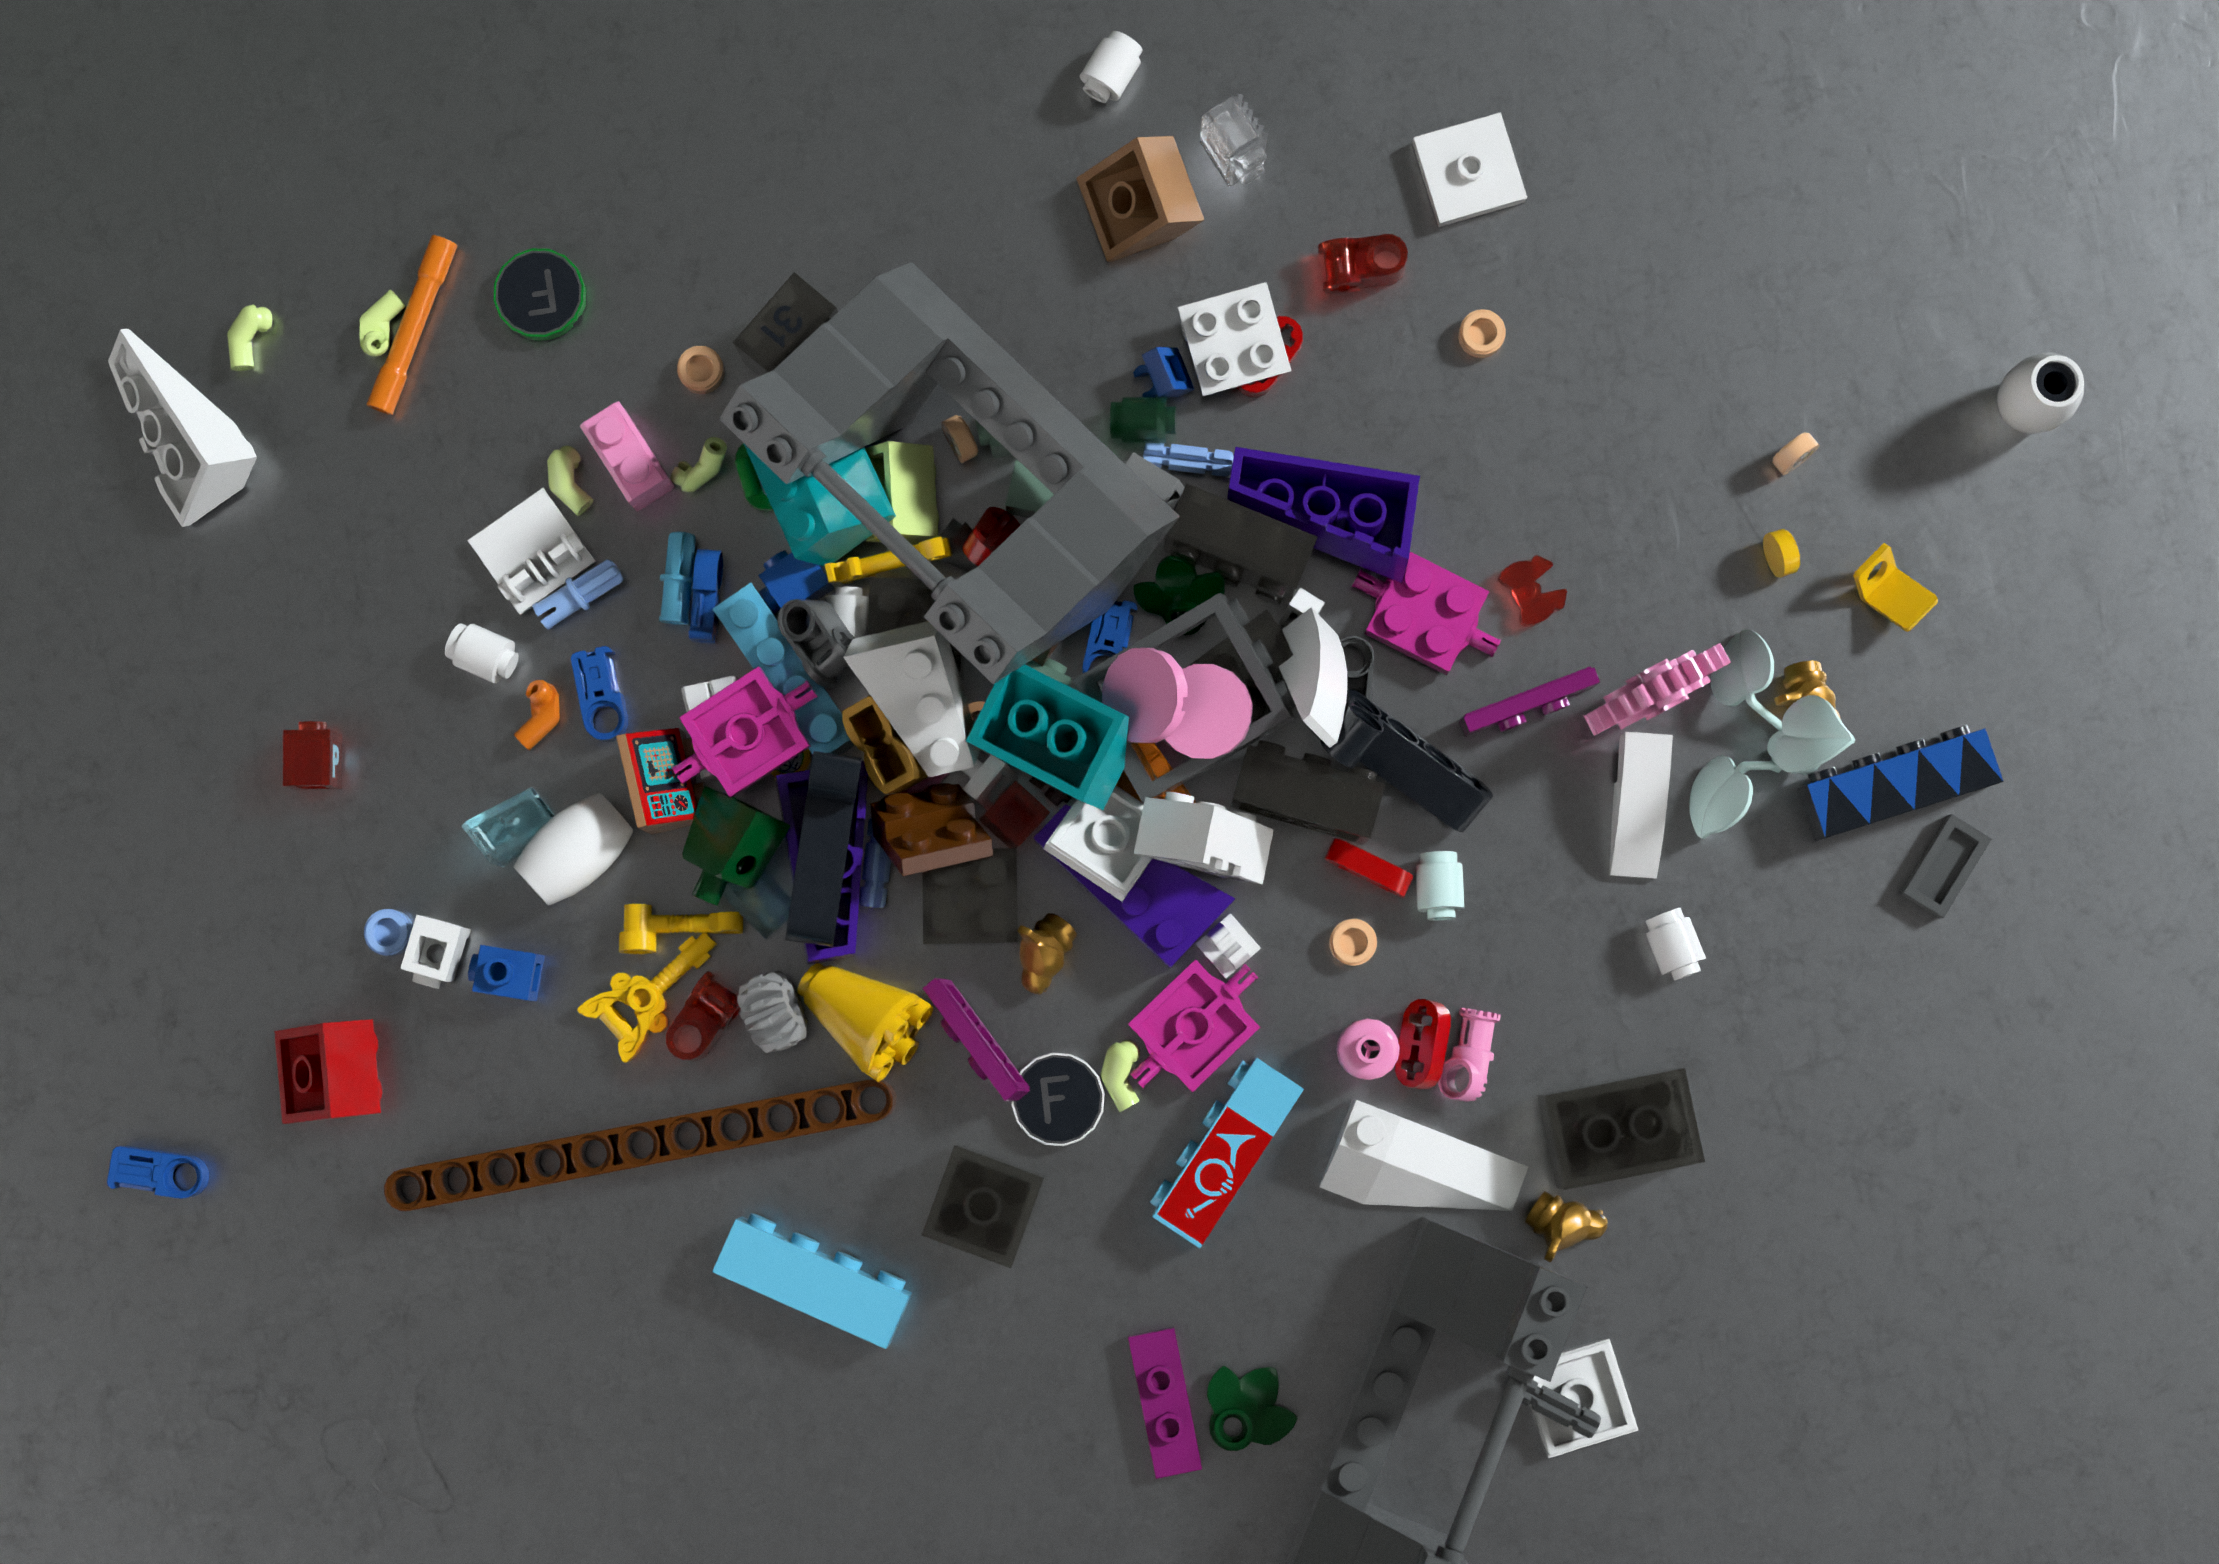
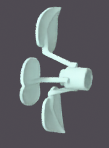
(1804, 740)

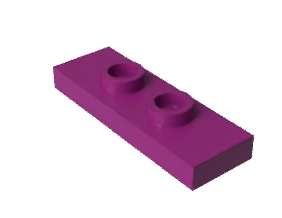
(1548, 697)
(964, 1025)
(1165, 1402)

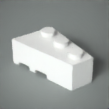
(919, 692)
(1204, 838)

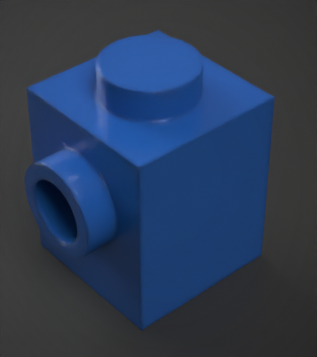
(792, 580)
(506, 972)

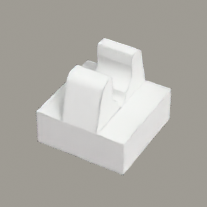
(988, 780)
(1227, 946)

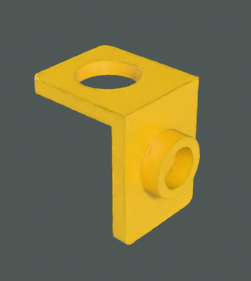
(1892, 591)

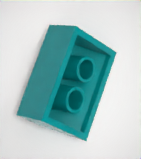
(812, 518)
(1054, 734)

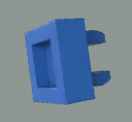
(1166, 371)

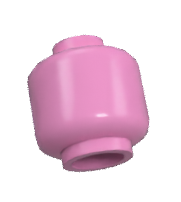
(1350, 1052)

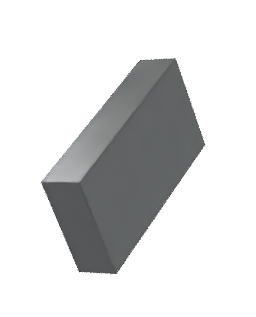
(1945, 866)

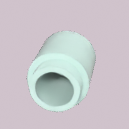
(1439, 885)

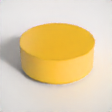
(1781, 552)

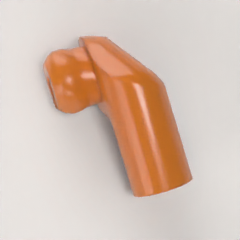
(544, 713)

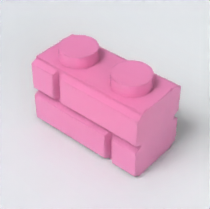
(627, 456)

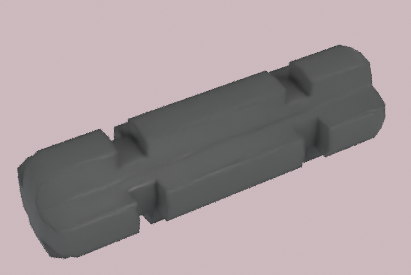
(1561, 1409)

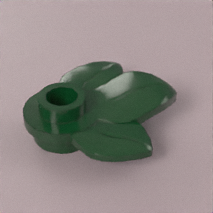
(1177, 589)
(1250, 1401)

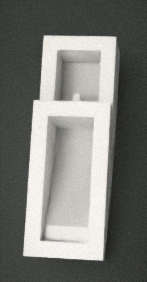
(1316, 674)
(1640, 804)

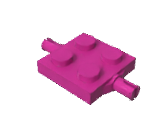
(1427, 614)
(745, 732)
(1193, 1025)

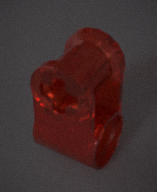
(1359, 263)
(705, 1016)

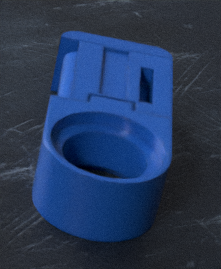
(706, 596)
(1109, 632)
(598, 689)
(154, 1171)

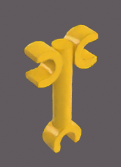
(869, 566)

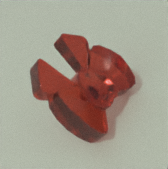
(1533, 604)

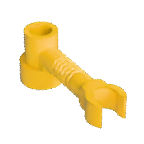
(643, 927)

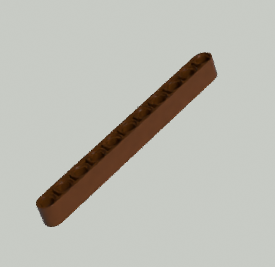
(618, 1143)

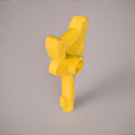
(645, 997)

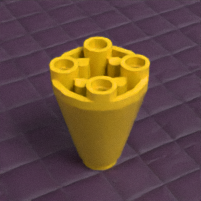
(865, 1017)

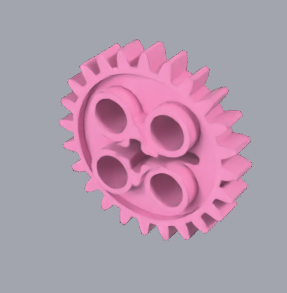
(1657, 689)

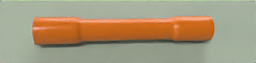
(394, 371)

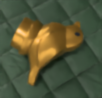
(1803, 680)
(1044, 951)
(1564, 1223)

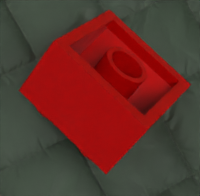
(328, 1071)

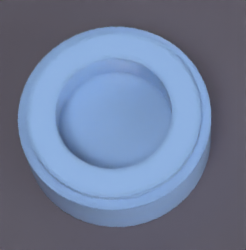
(388, 932)

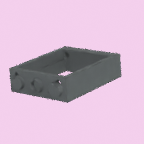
(1254, 657)

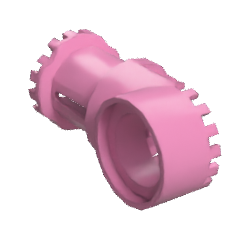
(1472, 1053)

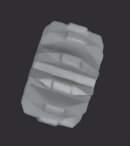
(772, 1011)

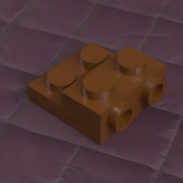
(929, 829)

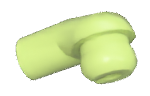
(375, 324)
(241, 333)
(706, 468)
(561, 479)
(1116, 1071)

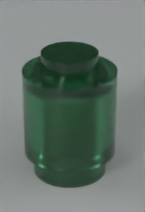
(1142, 420)

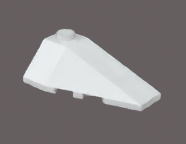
(192, 440)
(1407, 1164)

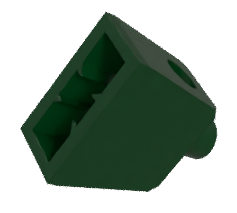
(730, 843)

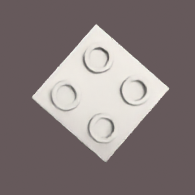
(1234, 339)
(531, 551)

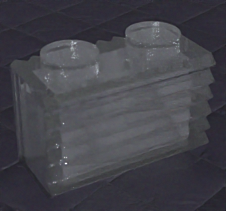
(1234, 141)

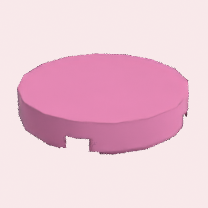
(1148, 690)
(1214, 715)

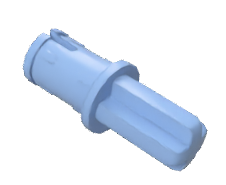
(579, 592)

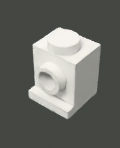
(423, 938)

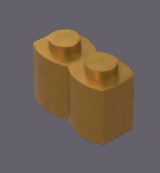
(885, 754)

